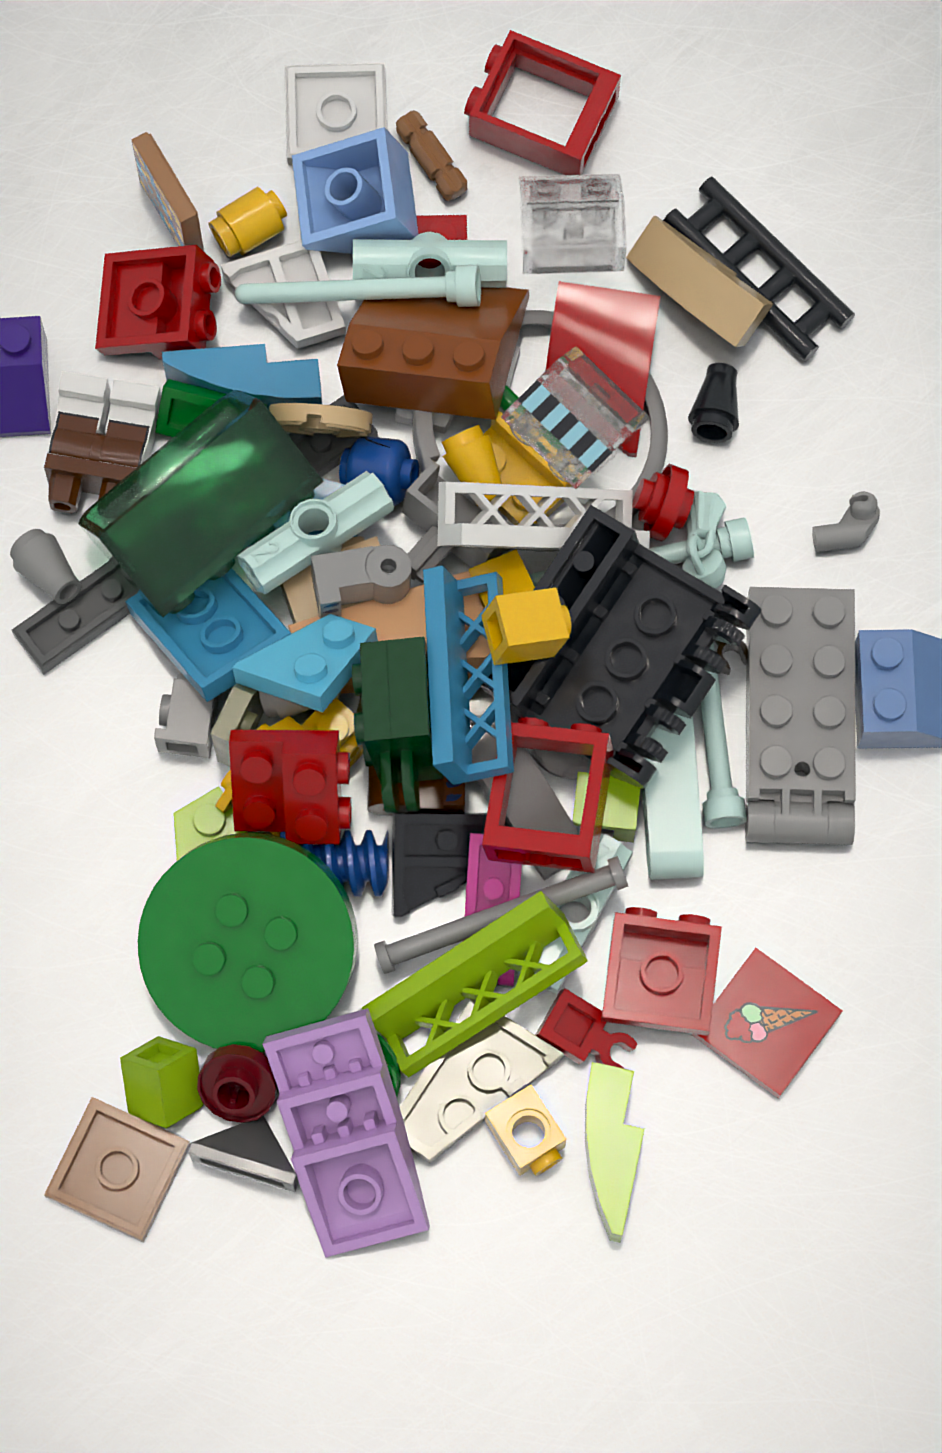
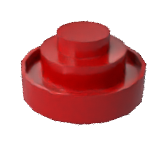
(664, 501)

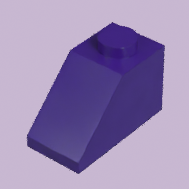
(24, 377)

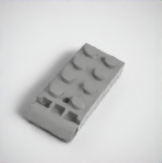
(801, 717)

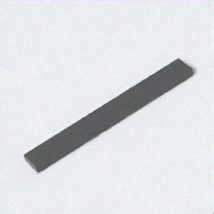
(65, 628)

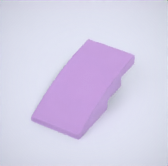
(346, 1133)

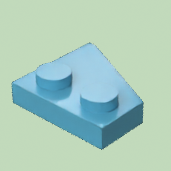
(307, 664)

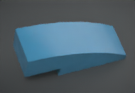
(247, 371)

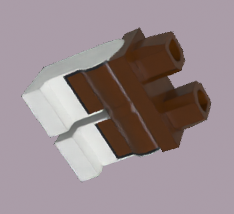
(80, 452)

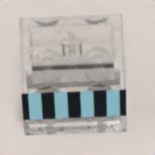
(575, 418)

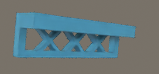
(450, 684)

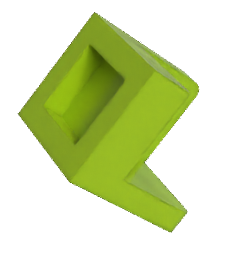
(620, 807)
(161, 1081)

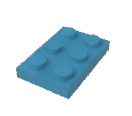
(212, 631)

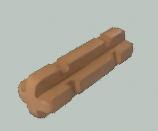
(431, 155)

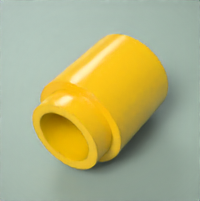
(248, 221)

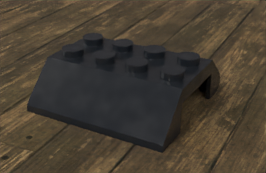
(632, 644)

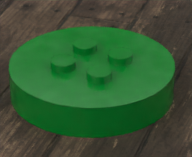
(247, 940)

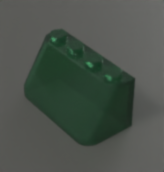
(200, 501)

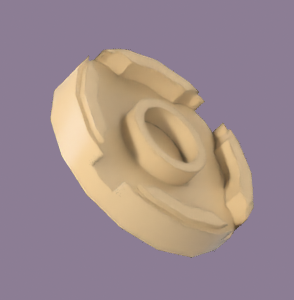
(323, 419)

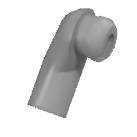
(853, 528)

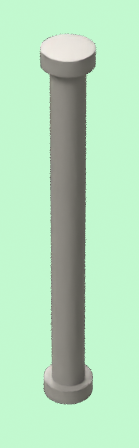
(463, 928)

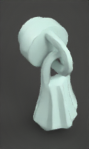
(702, 522)

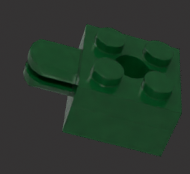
(395, 717)

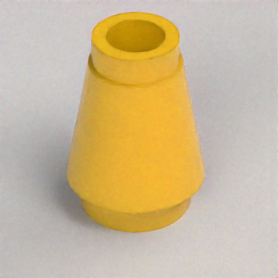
(472, 457)

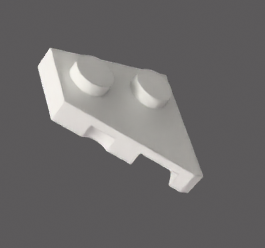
(299, 321)

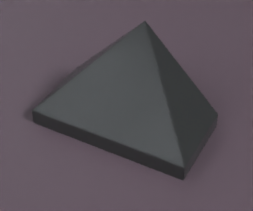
(247, 1152)

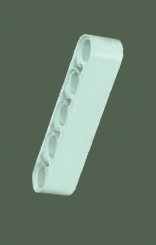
(673, 809)

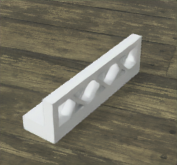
(522, 535)

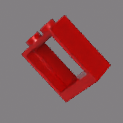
(561, 68)
(547, 847)

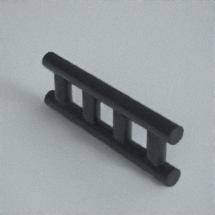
(790, 270)

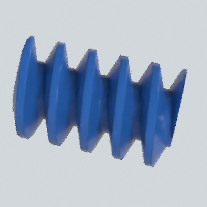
(356, 862)

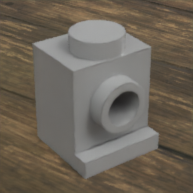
(186, 720)

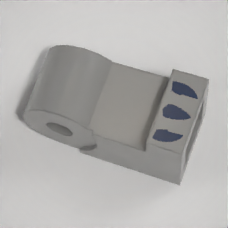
(359, 576)

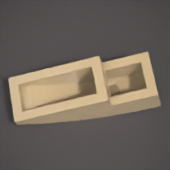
(699, 282)

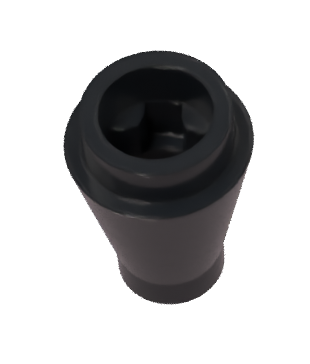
(716, 405)

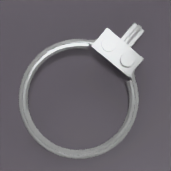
(422, 495)

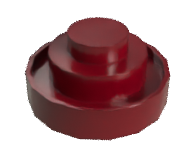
(237, 1083)

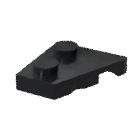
(429, 856)

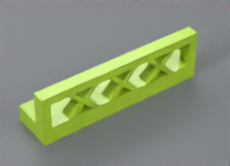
(471, 967)

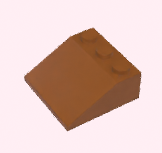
(433, 353)

